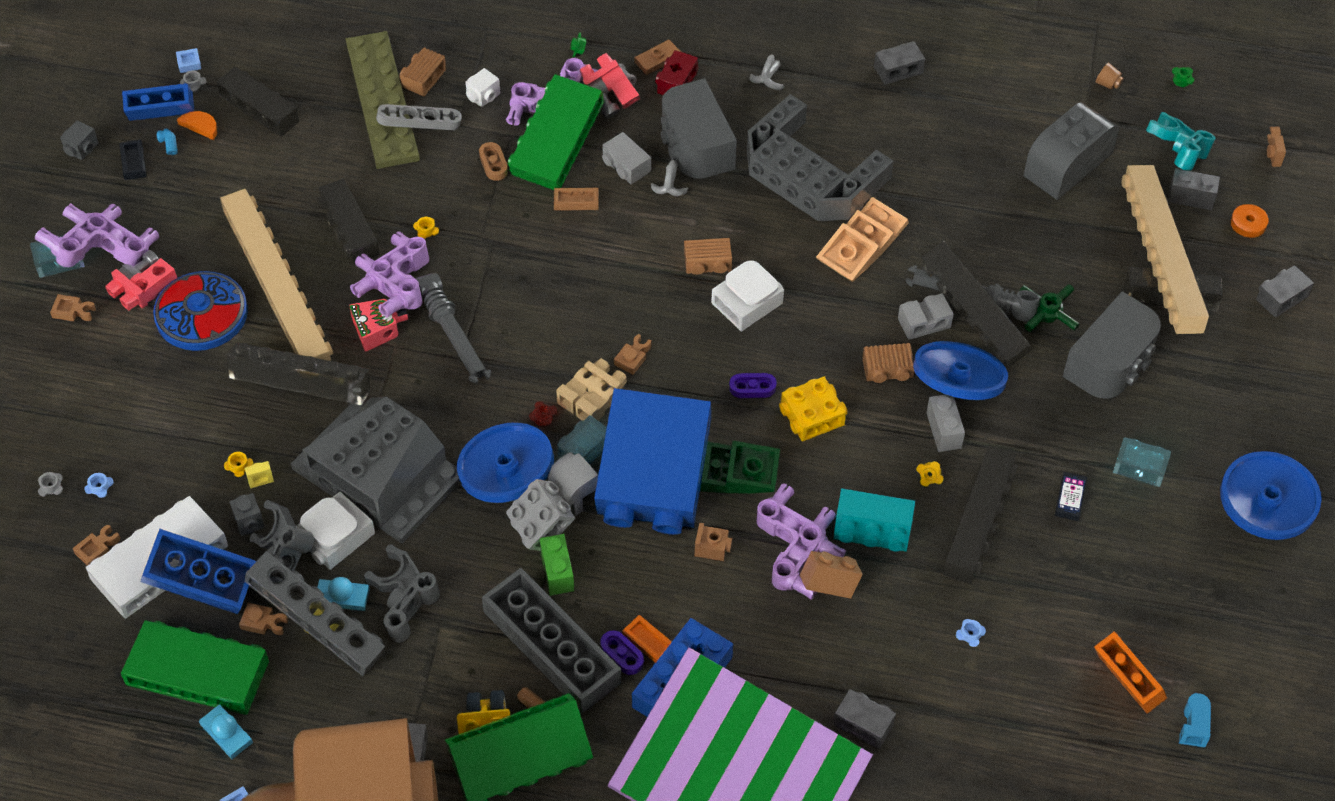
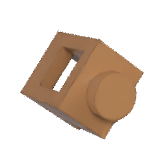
(712, 543)

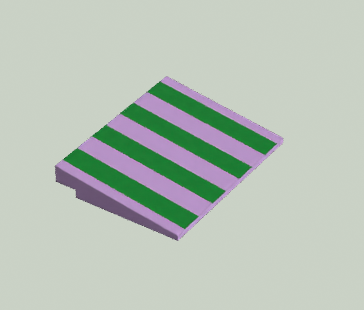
(733, 742)

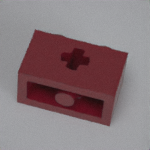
(677, 70)

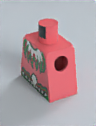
(374, 327)

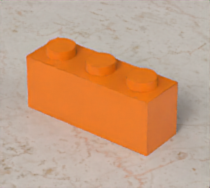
(1130, 672)

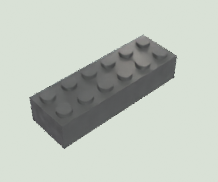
(551, 640)

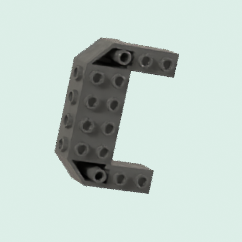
(805, 176)

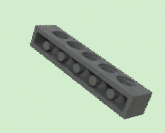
(271, 566)

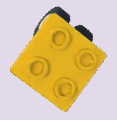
(482, 711)

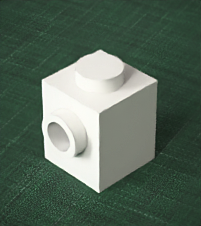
(482, 87)

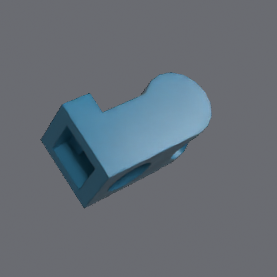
(1198, 717)

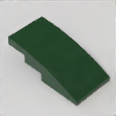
(739, 468)

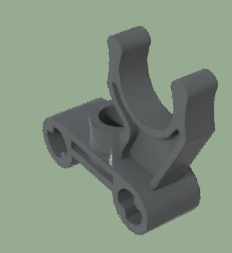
(284, 539)
(408, 592)

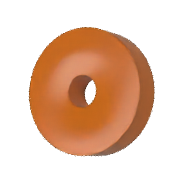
(1250, 212)

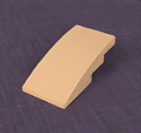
(862, 239)

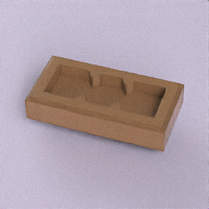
(655, 57)
(576, 198)

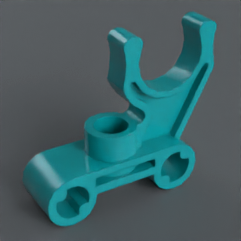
(1187, 143)

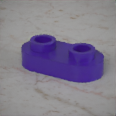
(752, 385)
(623, 653)

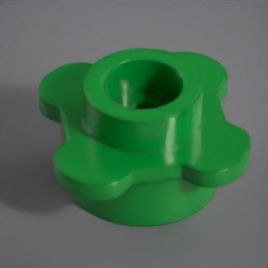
(578, 45)
(1182, 76)

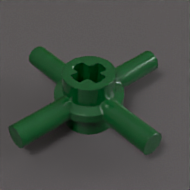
(1051, 308)

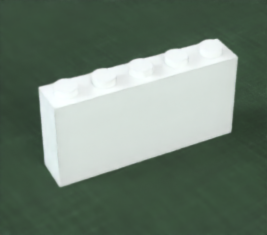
(121, 569)

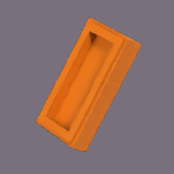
(646, 638)

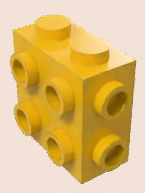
(813, 408)

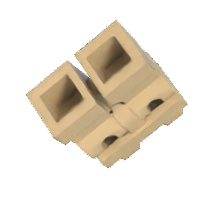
(590, 390)

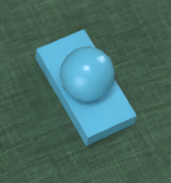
(345, 593)
(225, 731)

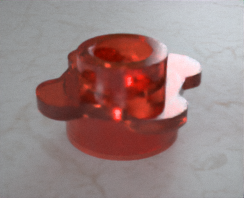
(542, 419)

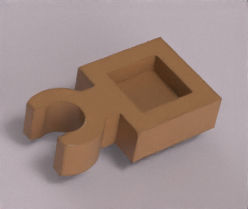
(1276, 149)
(69, 307)
(632, 357)
(95, 547)
(259, 618)

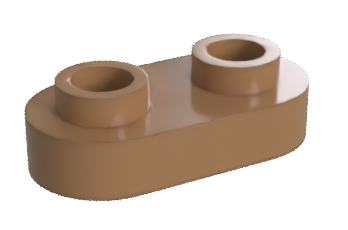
(495, 165)

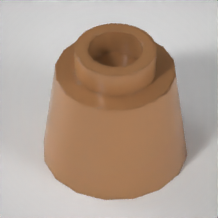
(1109, 77)

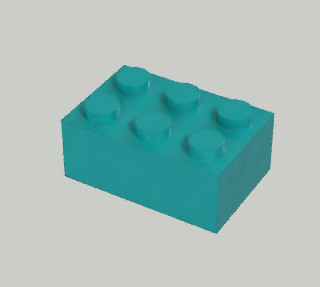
(874, 520)

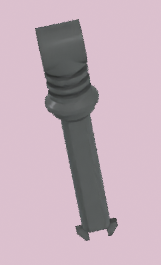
(1022, 304)
(442, 312)

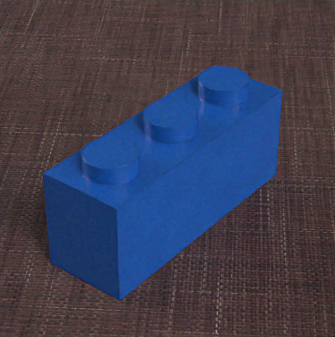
(158, 102)

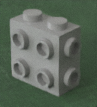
(540, 513)

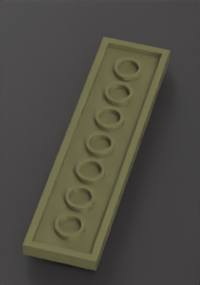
(379, 85)

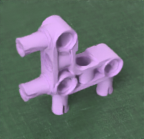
(526, 95)
(96, 231)
(391, 274)
(794, 530)

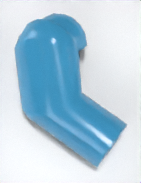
(170, 141)

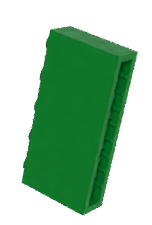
(556, 132)
(195, 666)
(519, 749)

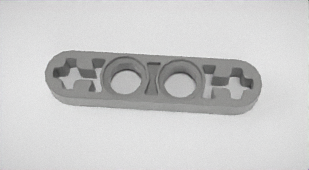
(419, 119)

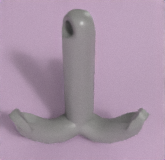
(768, 71)
(669, 182)

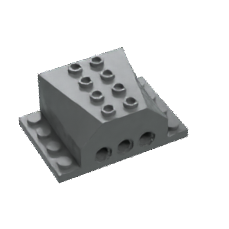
(382, 464)

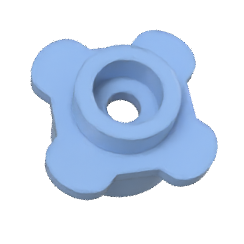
(98, 479)
(972, 626)

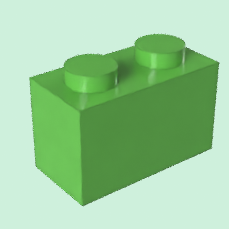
(557, 564)

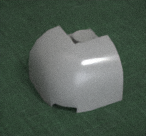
(574, 479)

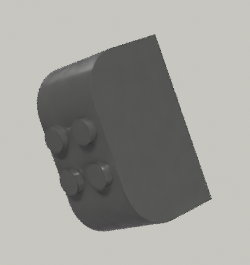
(697, 131)
(1070, 150)
(1114, 348)

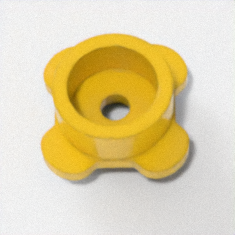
(426, 227)
(238, 458)
(934, 468)

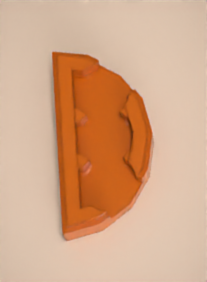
(200, 123)

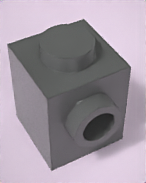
(79, 140)
(247, 514)

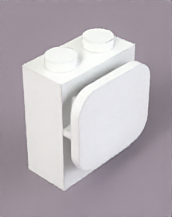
(747, 294)
(337, 529)

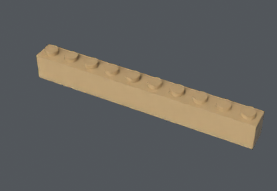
(1165, 250)
(274, 276)

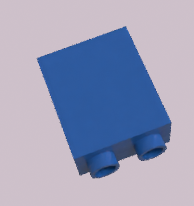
(653, 460)

